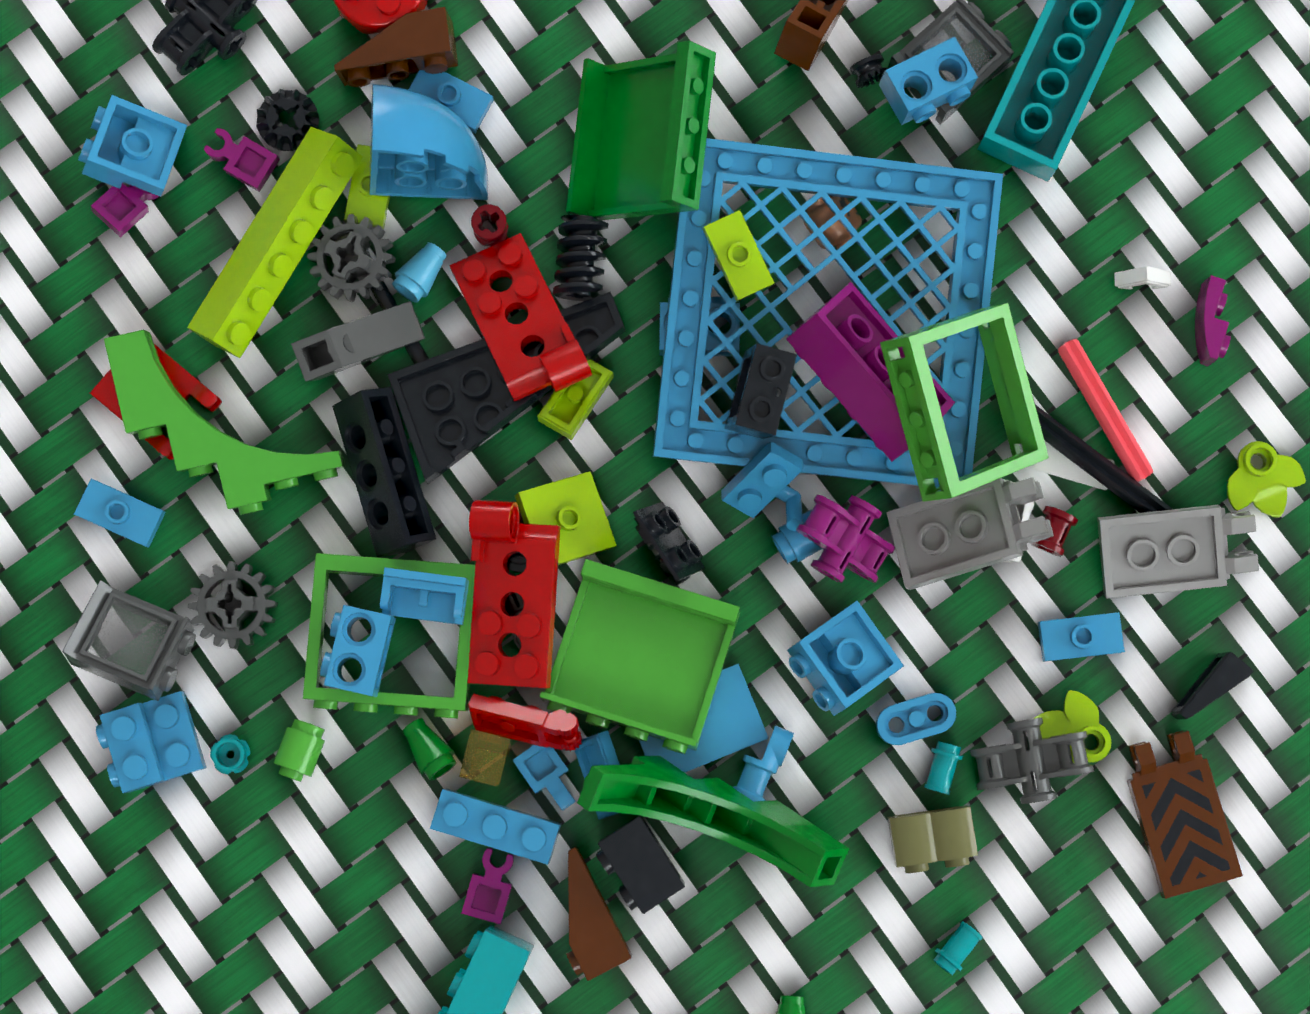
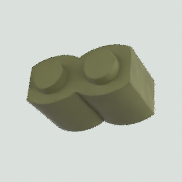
(933, 837)

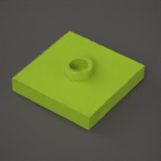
(574, 507)

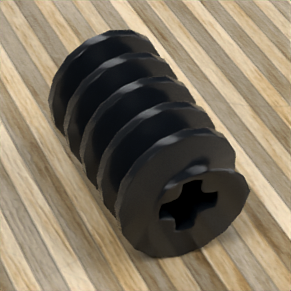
(579, 257)

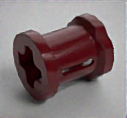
(494, 215)
(1061, 525)

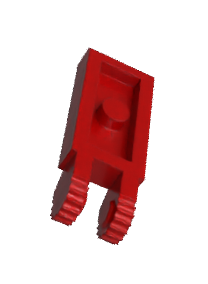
(525, 723)

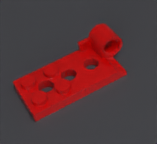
(562, 359)
(495, 537)

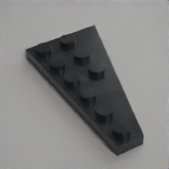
(462, 397)

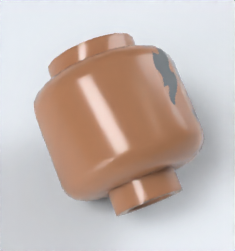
(836, 233)

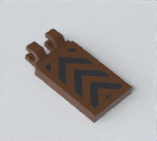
(1181, 818)

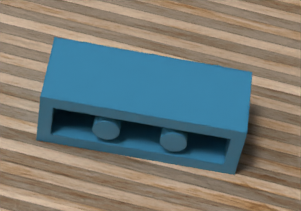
(495, 826)

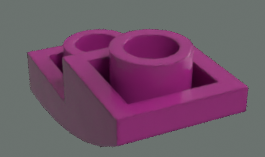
(1211, 331)

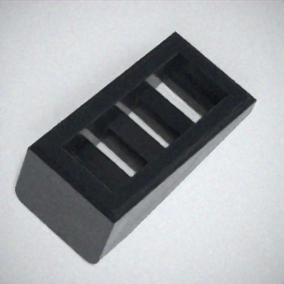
(1216, 680)

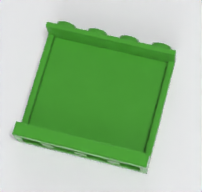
(641, 656)

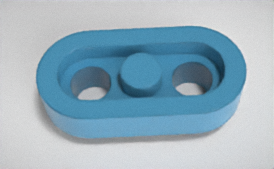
(915, 719)

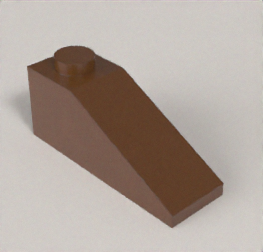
(808, 30)
(592, 929)

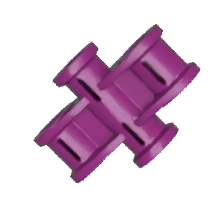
(845, 538)

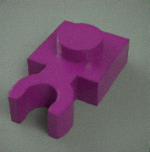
(246, 161)
(122, 207)
(487, 893)

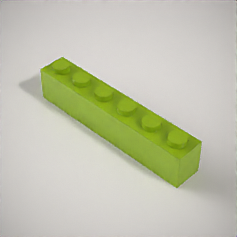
(275, 241)

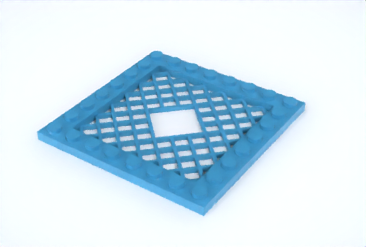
(969, 192)

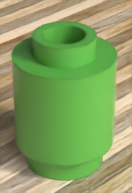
(299, 750)

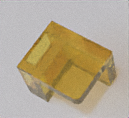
(485, 757)

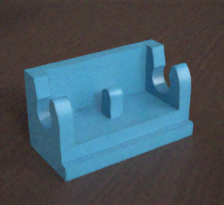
(424, 596)

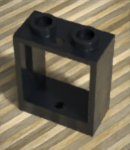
(754, 402)

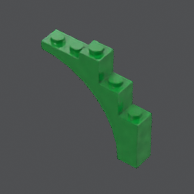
(713, 807)

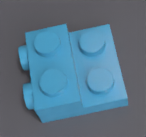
(132, 146)
(844, 659)
(150, 742)

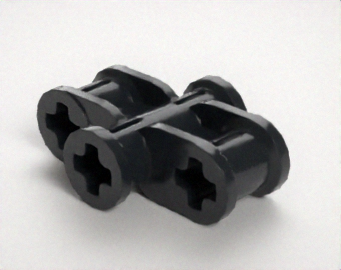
(197, 30)

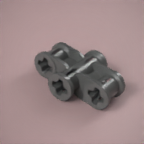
(1046, 758)

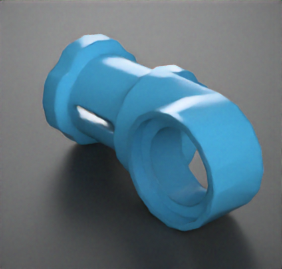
(758, 772)

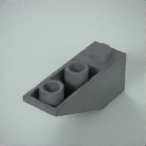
(357, 341)

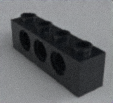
(384, 472)

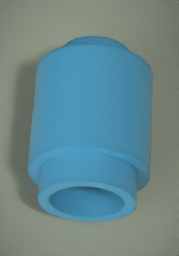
(794, 545)

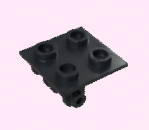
(661, 527)

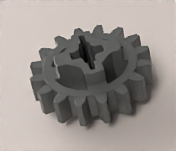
(355, 243)
(232, 586)

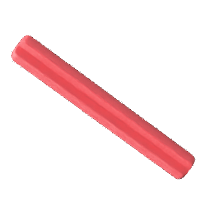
(1105, 410)

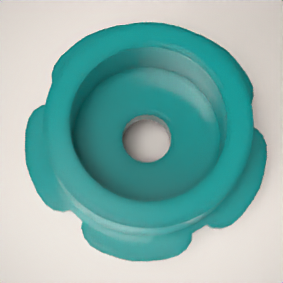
(219, 754)

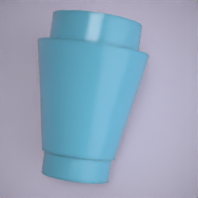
(419, 273)

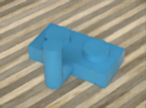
(764, 480)

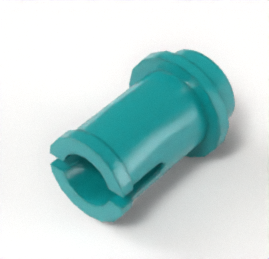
(943, 767)
(957, 948)

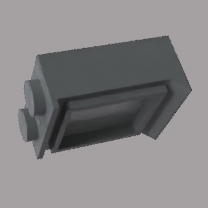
(985, 49)
(129, 641)

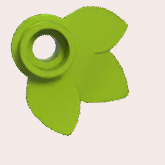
(1266, 485)
(1078, 715)

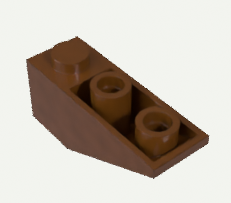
(410, 44)

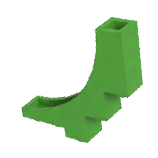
(152, 402)

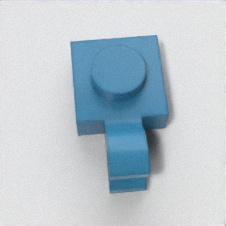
(543, 770)

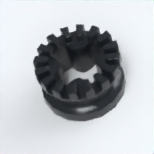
(868, 70)

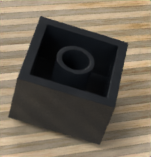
(640, 864)

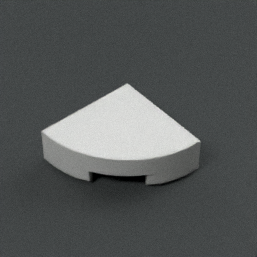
(1144, 275)

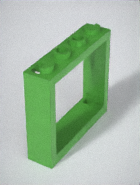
(922, 414)
(403, 703)

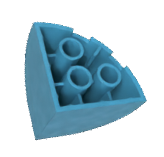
(422, 149)

